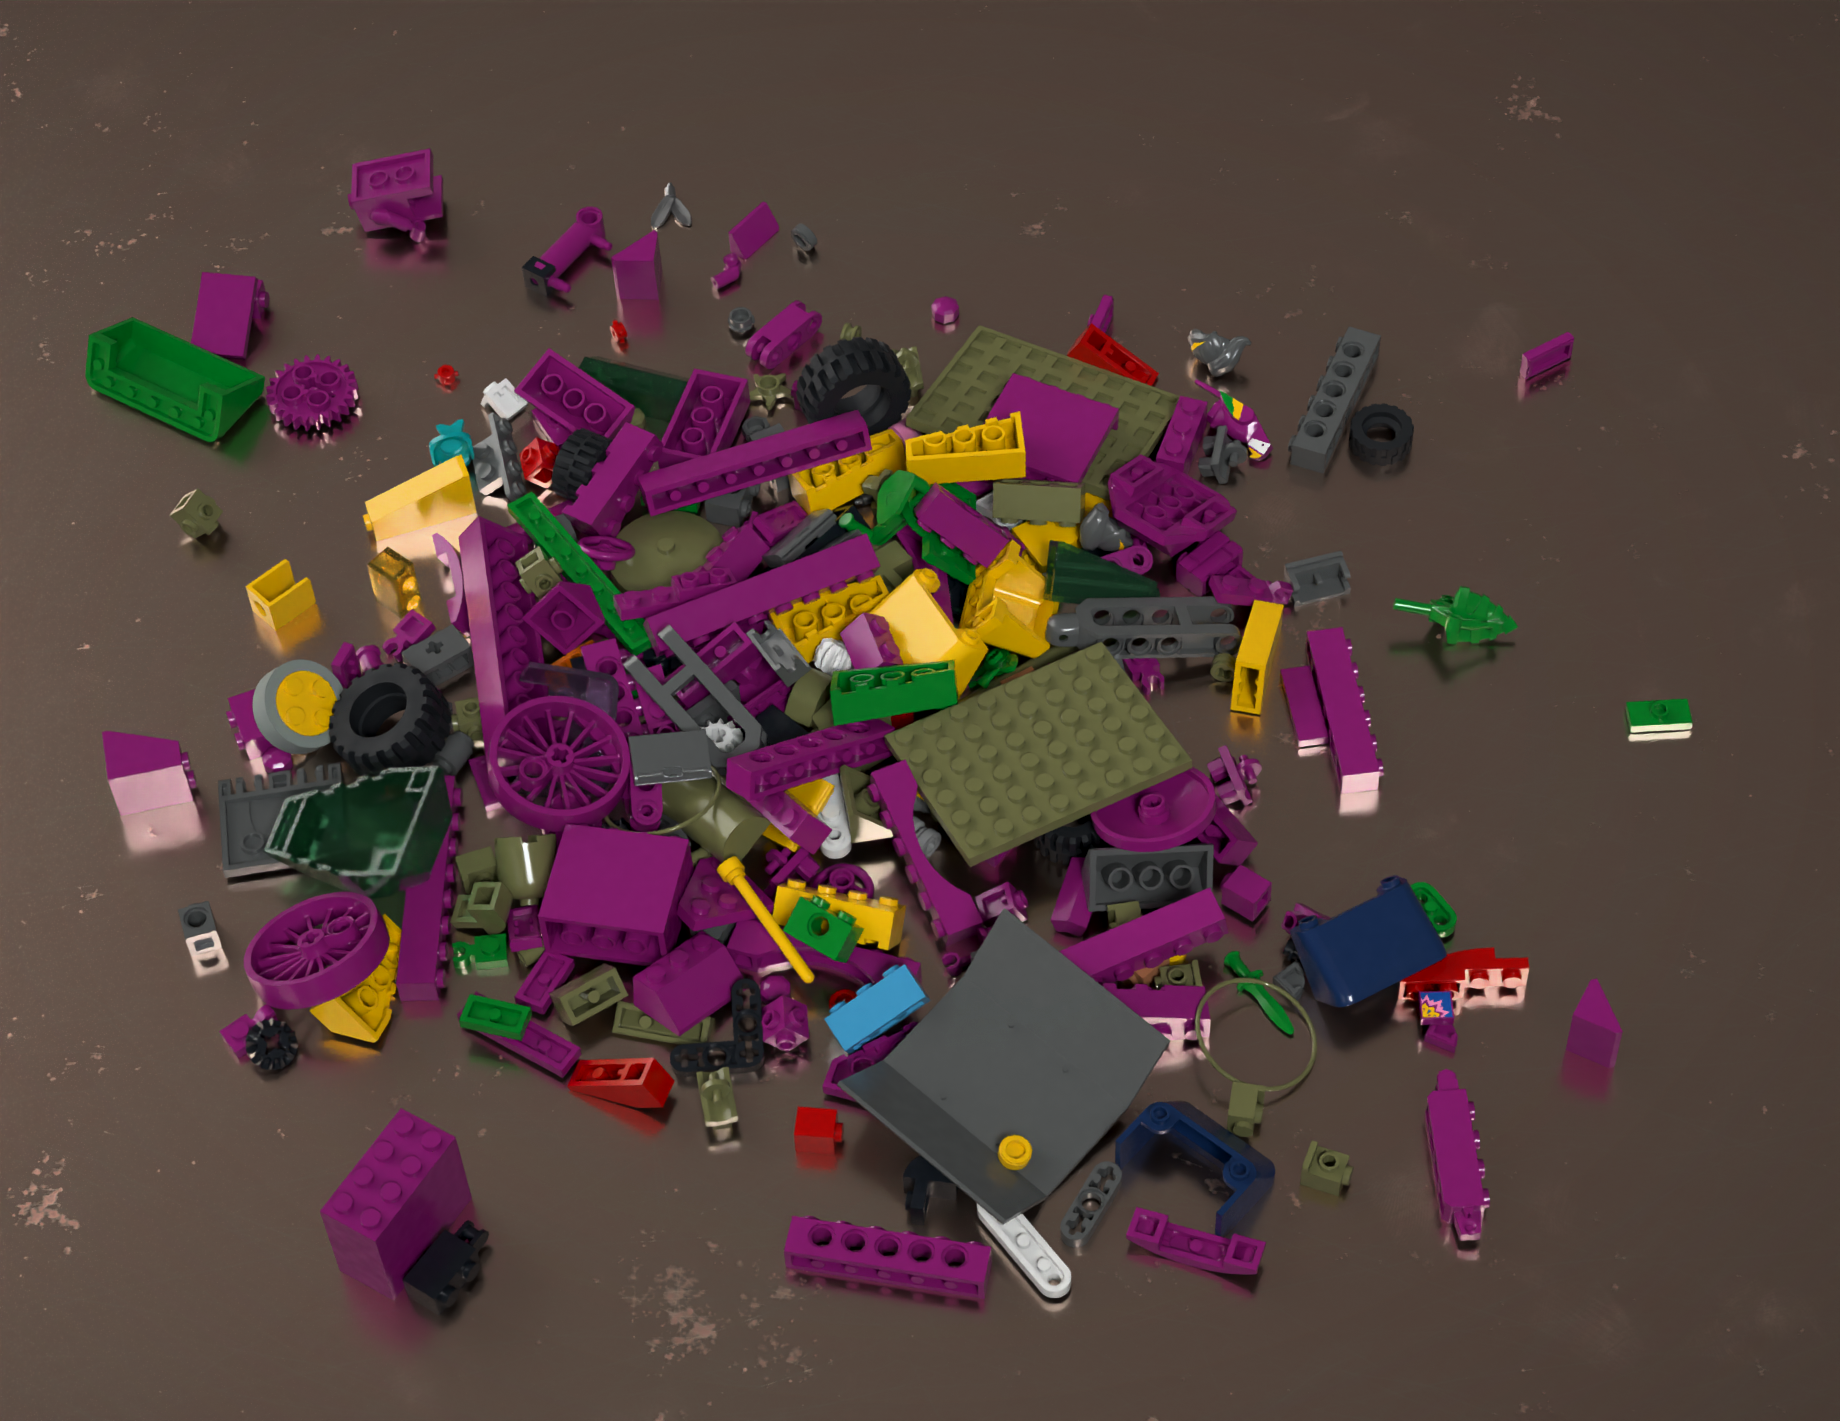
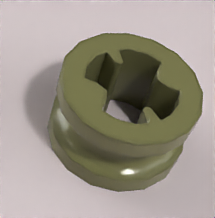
(849, 331)
(1223, 667)

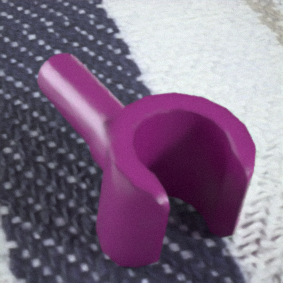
(957, 968)

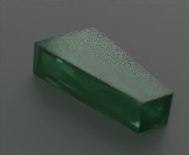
(1079, 575)

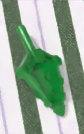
(1464, 616)

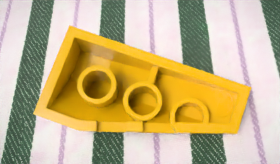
(365, 1008)

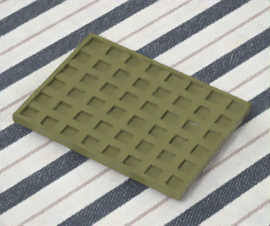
(988, 359)
(1037, 753)

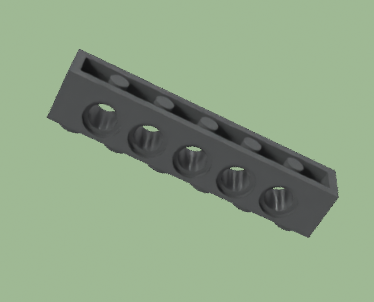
(1334, 399)

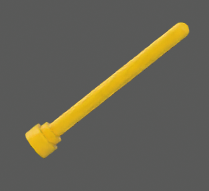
(733, 872)

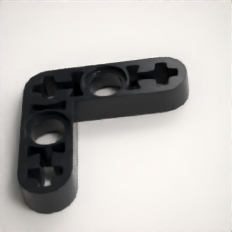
(732, 1049)

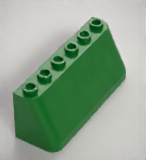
(170, 378)

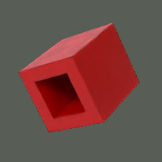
(817, 1130)

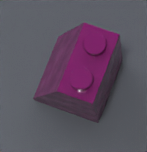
(147, 772)

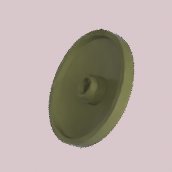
(663, 548)

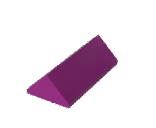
(574, 397)

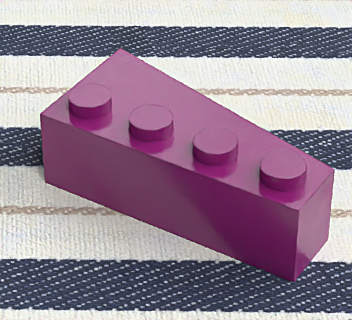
(614, 482)
(1168, 1010)

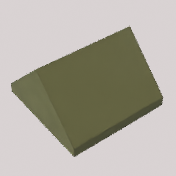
(861, 812)

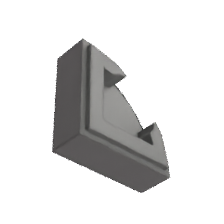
(1291, 980)

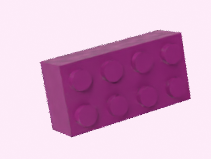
(705, 417)

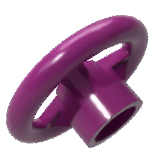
(605, 553)
(843, 878)

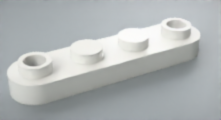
(835, 817)
(1030, 1253)

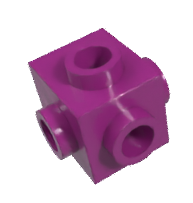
(785, 1023)

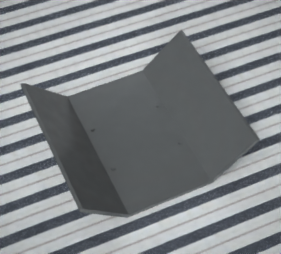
(1009, 1052)

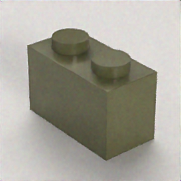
(588, 994)

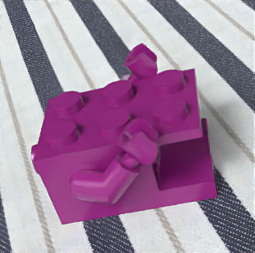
(397, 192)

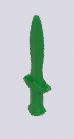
(1266, 1001)

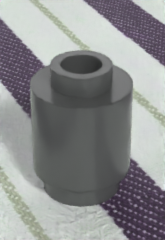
(455, 753)

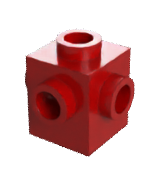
(538, 462)

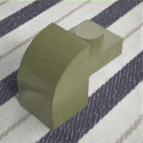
(894, 565)
(808, 696)
(484, 908)

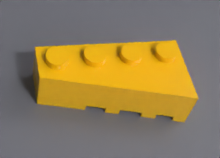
(971, 453)
(842, 479)
(829, 615)
(880, 918)

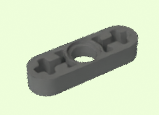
(1091, 1219)

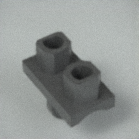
(1224, 455)

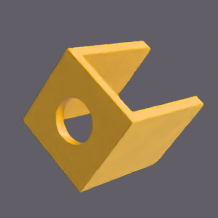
(279, 595)

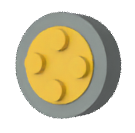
(296, 705)

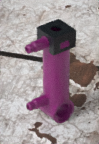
(543, 272)

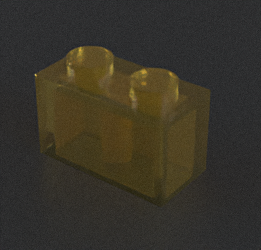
(394, 582)

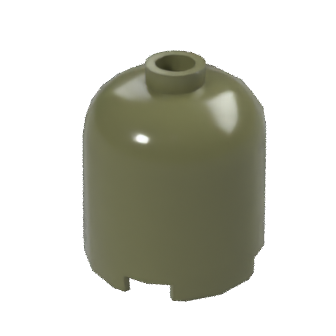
(525, 865)

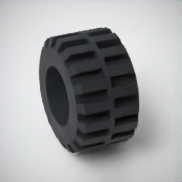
(577, 460)
(1069, 841)

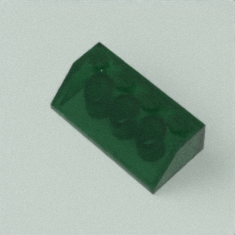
(645, 388)

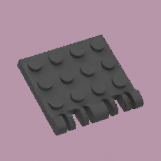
(250, 816)

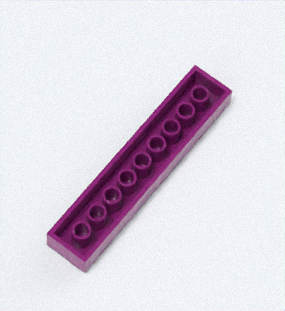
(499, 635)

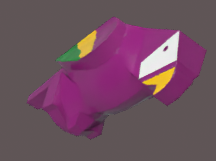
(1240, 421)

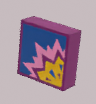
(1435, 1007)

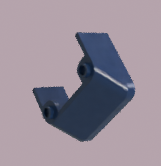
(1243, 1167)

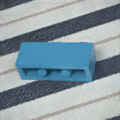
(876, 1008)

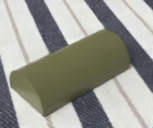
(725, 829)

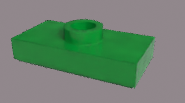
(1658, 715)

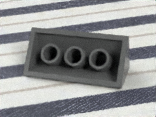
(1146, 877)

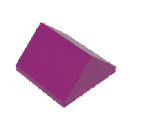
(638, 269)
(566, 615)
(1594, 1028)

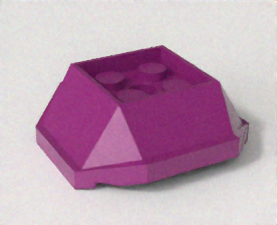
(1165, 505)

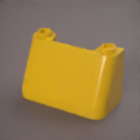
(924, 629)

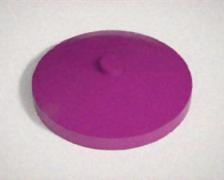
(1159, 815)

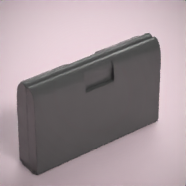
(794, 542)
(669, 757)

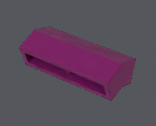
(1071, 906)

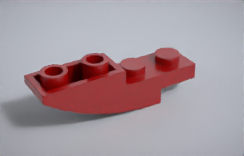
(1463, 969)

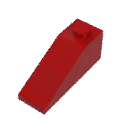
(1104, 352)
(624, 1081)

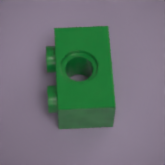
(806, 926)

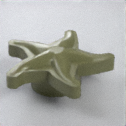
(769, 389)

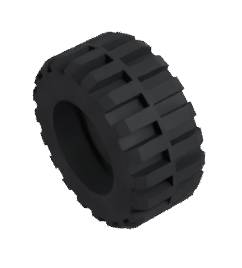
(848, 367)
(374, 700)

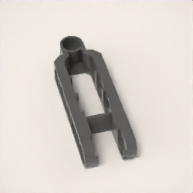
(1186, 620)
(695, 668)

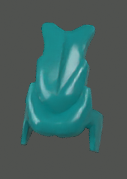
(451, 443)

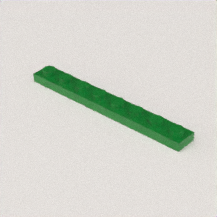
(577, 567)

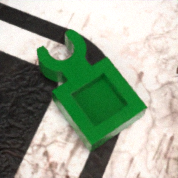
(487, 952)

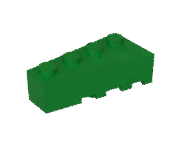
(892, 690)

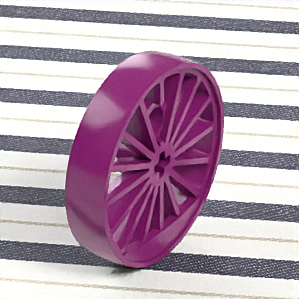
(559, 763)
(349, 943)

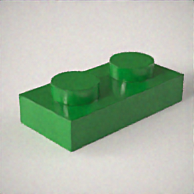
(495, 1017)

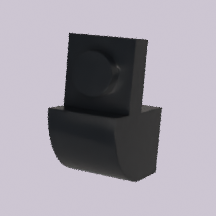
(922, 1182)

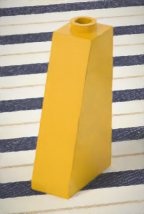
(422, 501)
(1037, 537)
(1256, 657)

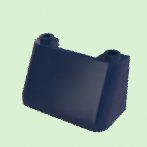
(1367, 945)

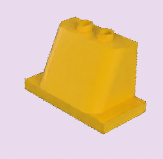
(1009, 605)

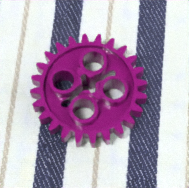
(312, 392)

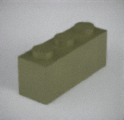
(1039, 501)

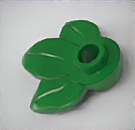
(996, 663)

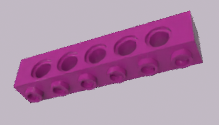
(608, 658)
(807, 758)
(900, 1269)

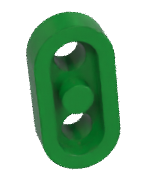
(1436, 908)

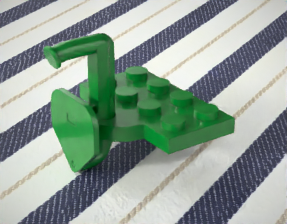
(896, 509)

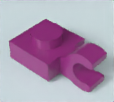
(236, 1032)

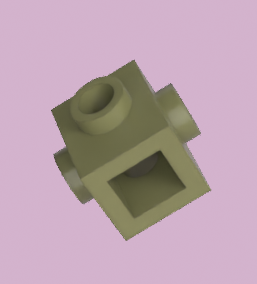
(197, 513)
(538, 572)
(468, 719)

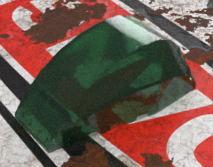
(367, 834)

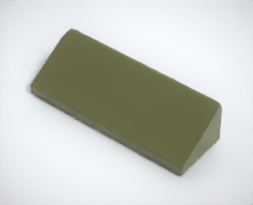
(636, 1023)

